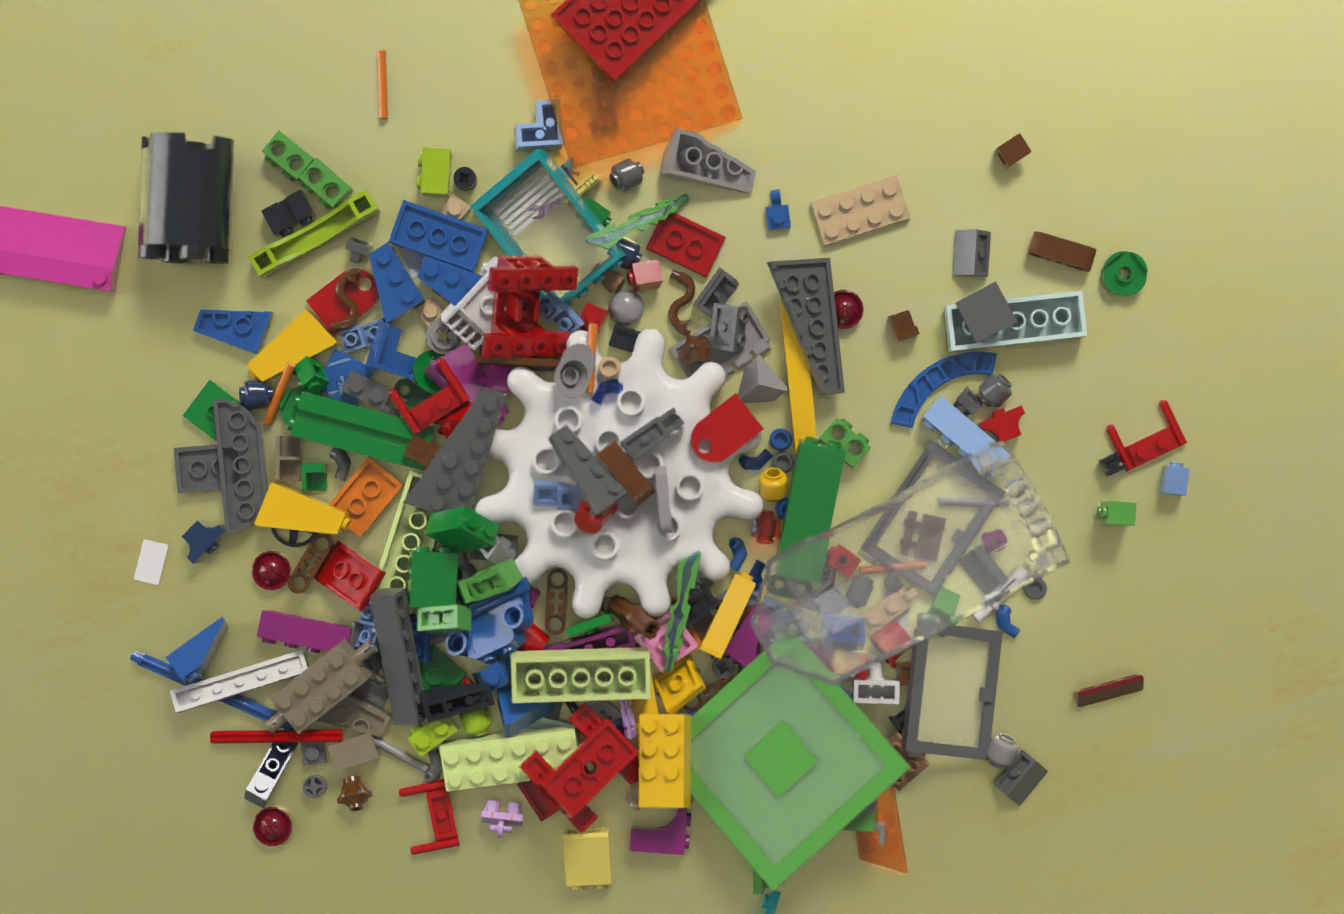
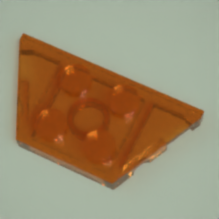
(892, 853)

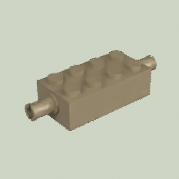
(321, 686)

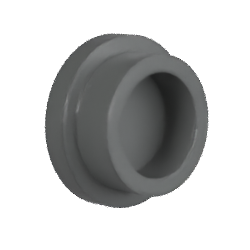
(783, 461)

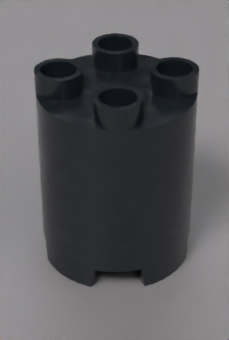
(185, 199)

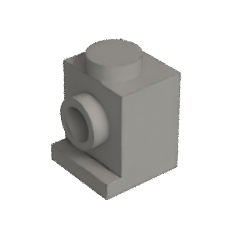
(500, 551)

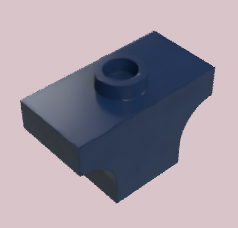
(202, 540)

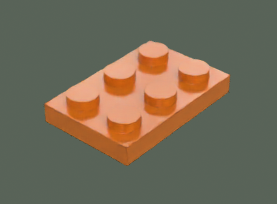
(367, 495)

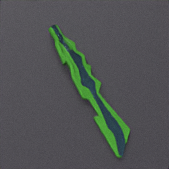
(612, 234)
(679, 611)

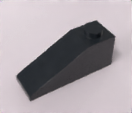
(455, 699)

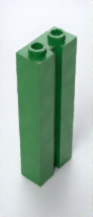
(354, 429)
(811, 491)

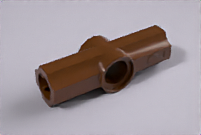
(633, 617)

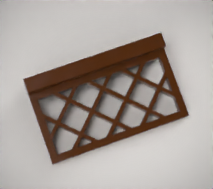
(545, 363)

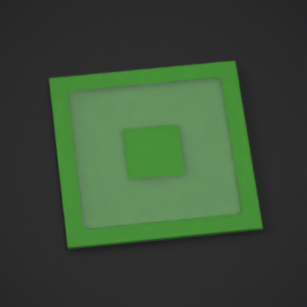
(786, 765)

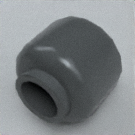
(626, 174)
(995, 390)

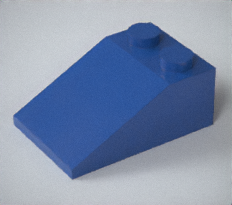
(194, 655)

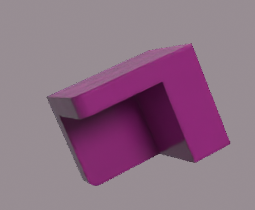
(497, 377)

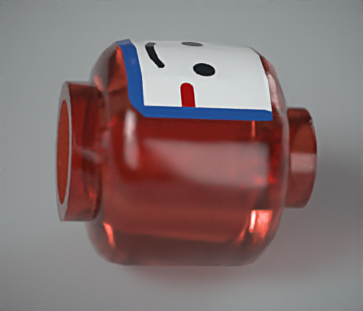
(766, 528)

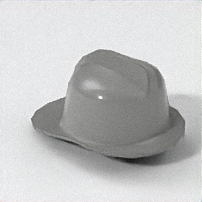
(575, 370)

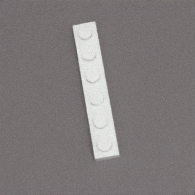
(238, 681)

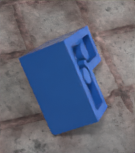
(384, 354)

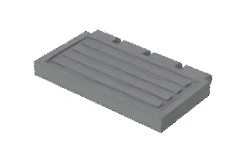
(755, 340)

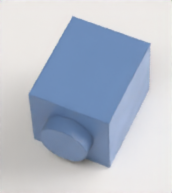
(1174, 479)

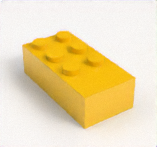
(665, 760)

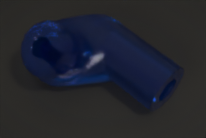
(606, 387)
(755, 463)
(756, 572)

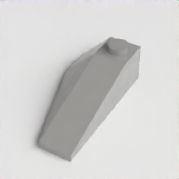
(698, 161)

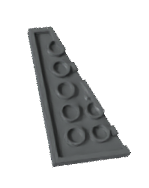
(810, 304)
(459, 466)

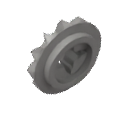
(442, 346)

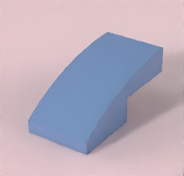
(556, 493)

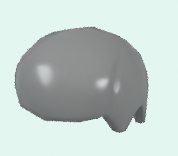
(625, 307)

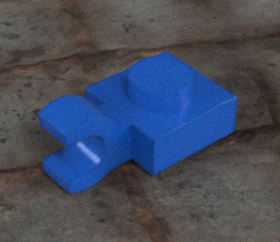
(778, 214)

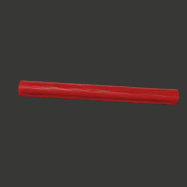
(279, 736)

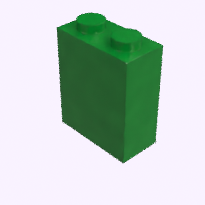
(461, 529)
(432, 577)

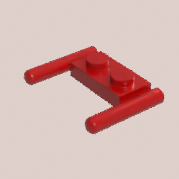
(436, 405)
(1152, 445)
(441, 816)

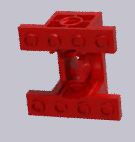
(517, 303)
(568, 783)

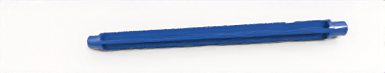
(237, 701)

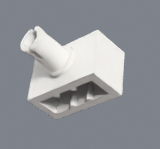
(876, 688)

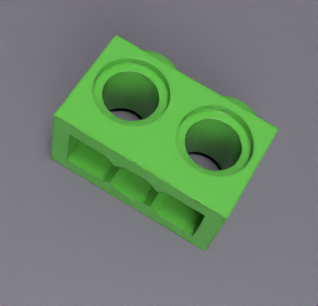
(291, 153)
(328, 180)
(848, 438)
(1117, 513)
(494, 579)
(444, 619)

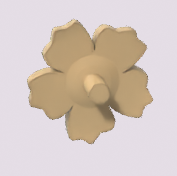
(633, 797)

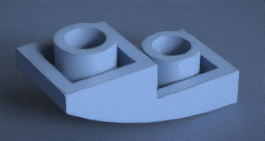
(557, 310)
(359, 336)
(368, 631)

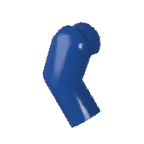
(739, 552)
(1004, 622)

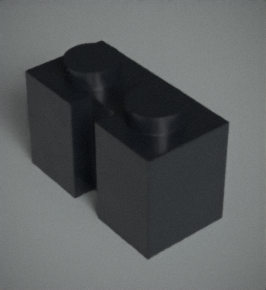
(289, 214)

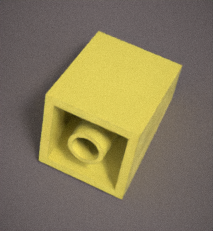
(587, 858)

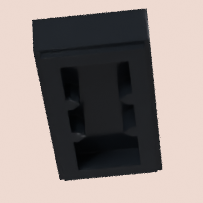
(623, 338)

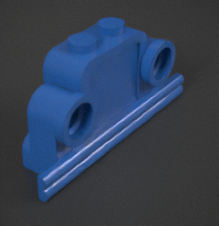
(495, 625)

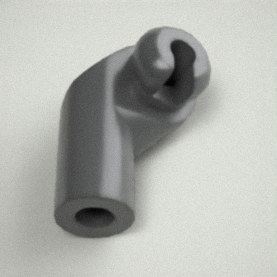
(343, 462)
(435, 769)

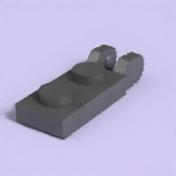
(369, 392)
(649, 435)

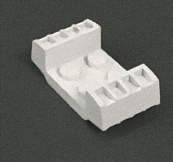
(473, 313)

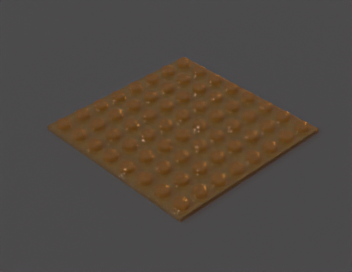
(670, 87)

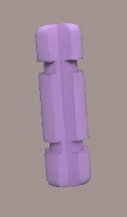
(628, 719)

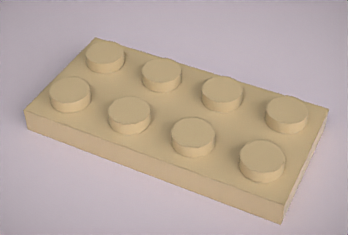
(860, 210)

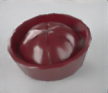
(848, 308)
(271, 570)
(272, 826)

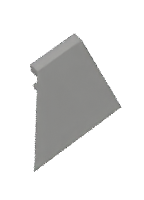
(760, 383)

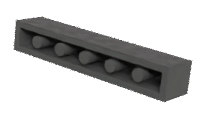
(398, 655)

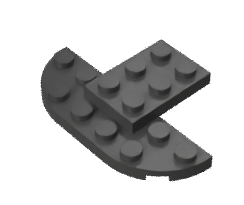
(231, 465)

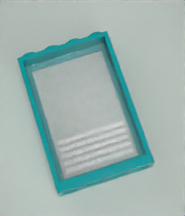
(556, 236)

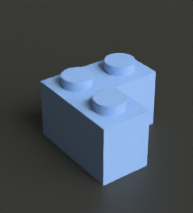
(541, 134)

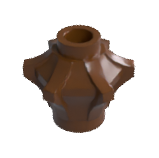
(695, 350)
(354, 793)

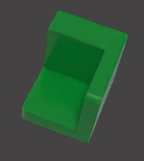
(314, 477)

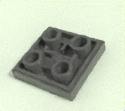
(986, 312)

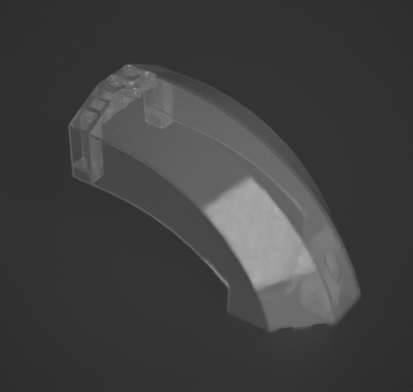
(906, 568)

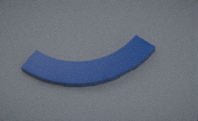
(935, 376)

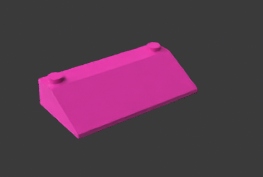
(60, 249)

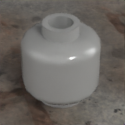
(1002, 750)

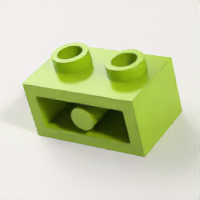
(435, 172)
(432, 734)

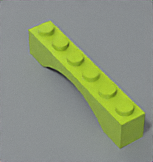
(296, 245)

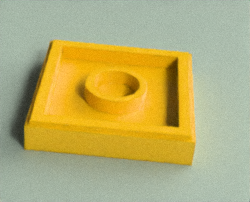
(680, 685)

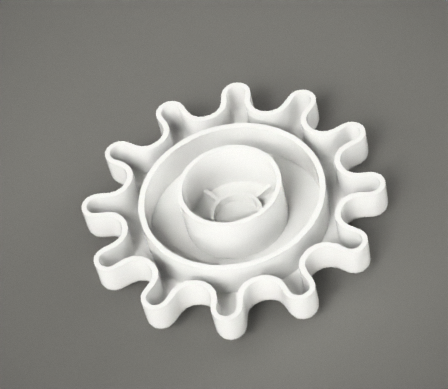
(631, 542)

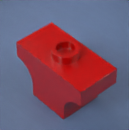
(1003, 423)

